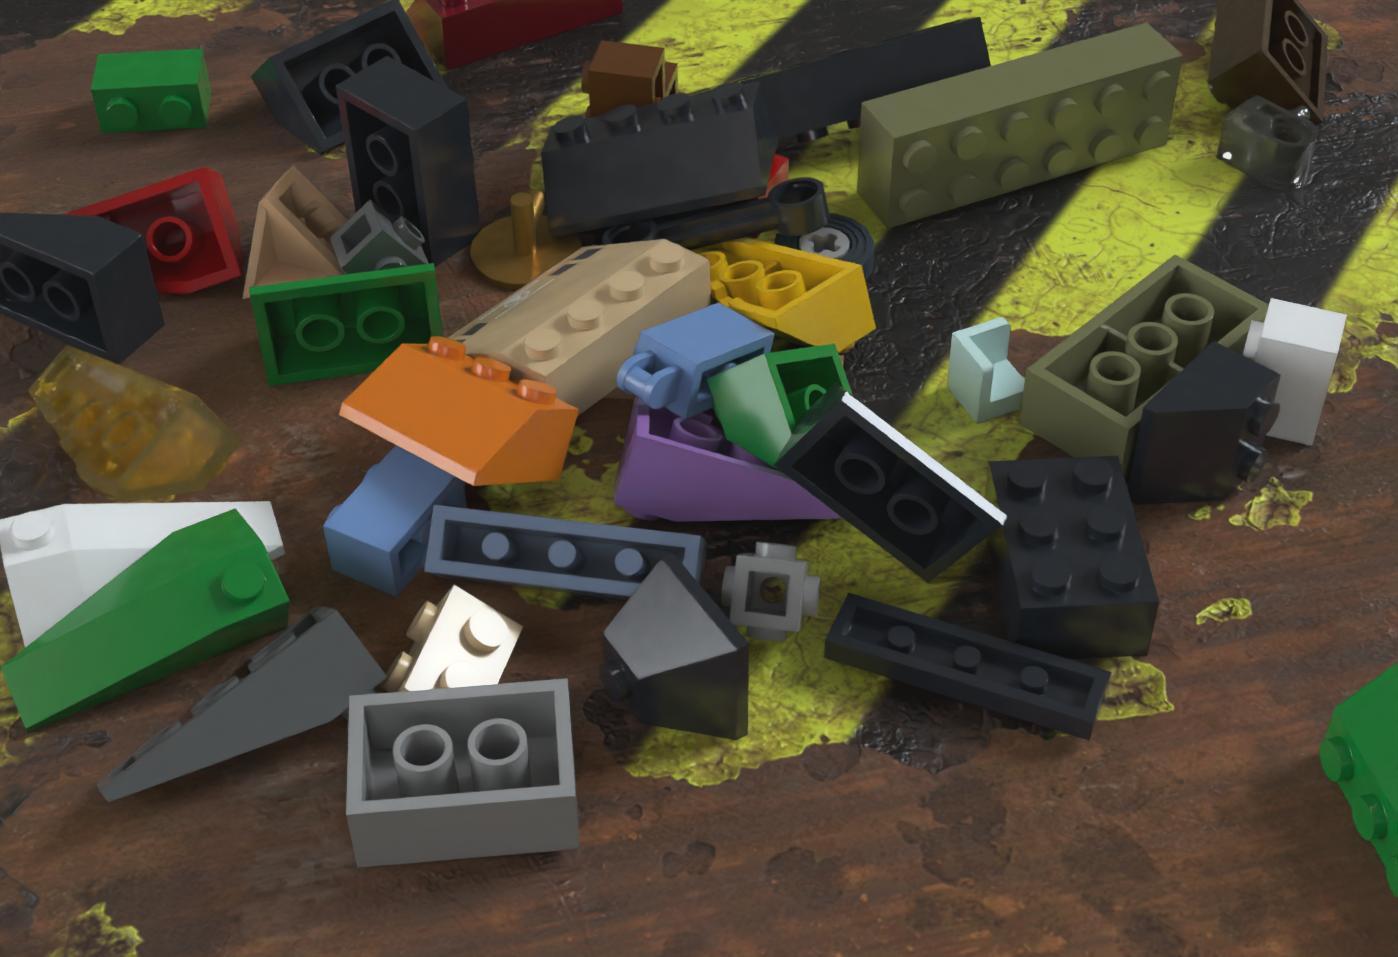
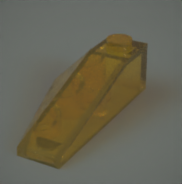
(131, 430)

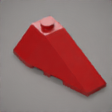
(186, 230)

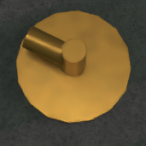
(520, 246)

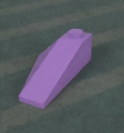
(695, 474)

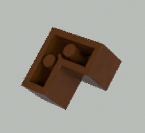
(627, 75)

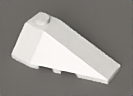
(73, 550)

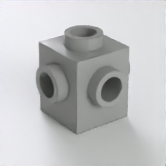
(749, 606)

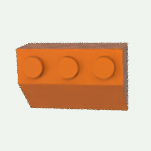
(465, 414)

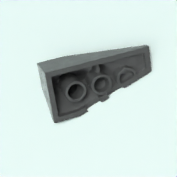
(294, 686)

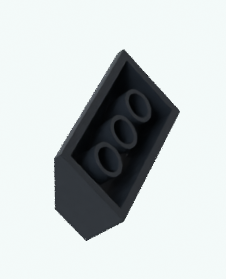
(658, 158)

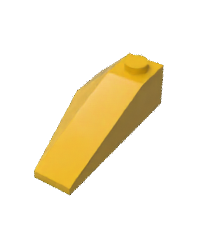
(791, 291)

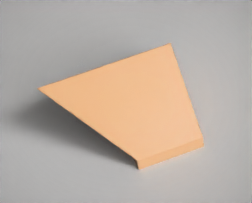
(293, 234)

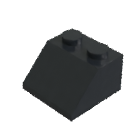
(1205, 430)

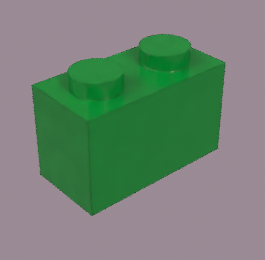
(151, 90)

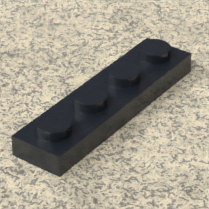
(968, 665)

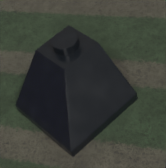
(677, 657)

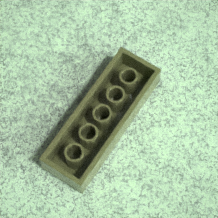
(1016, 124)

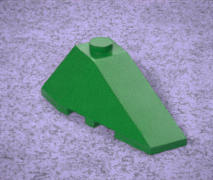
(165, 612)

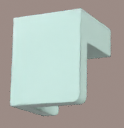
(981, 373)

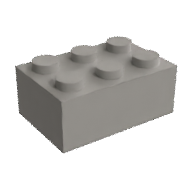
(461, 773)

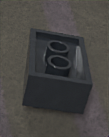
(79, 281)

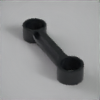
(790, 209)

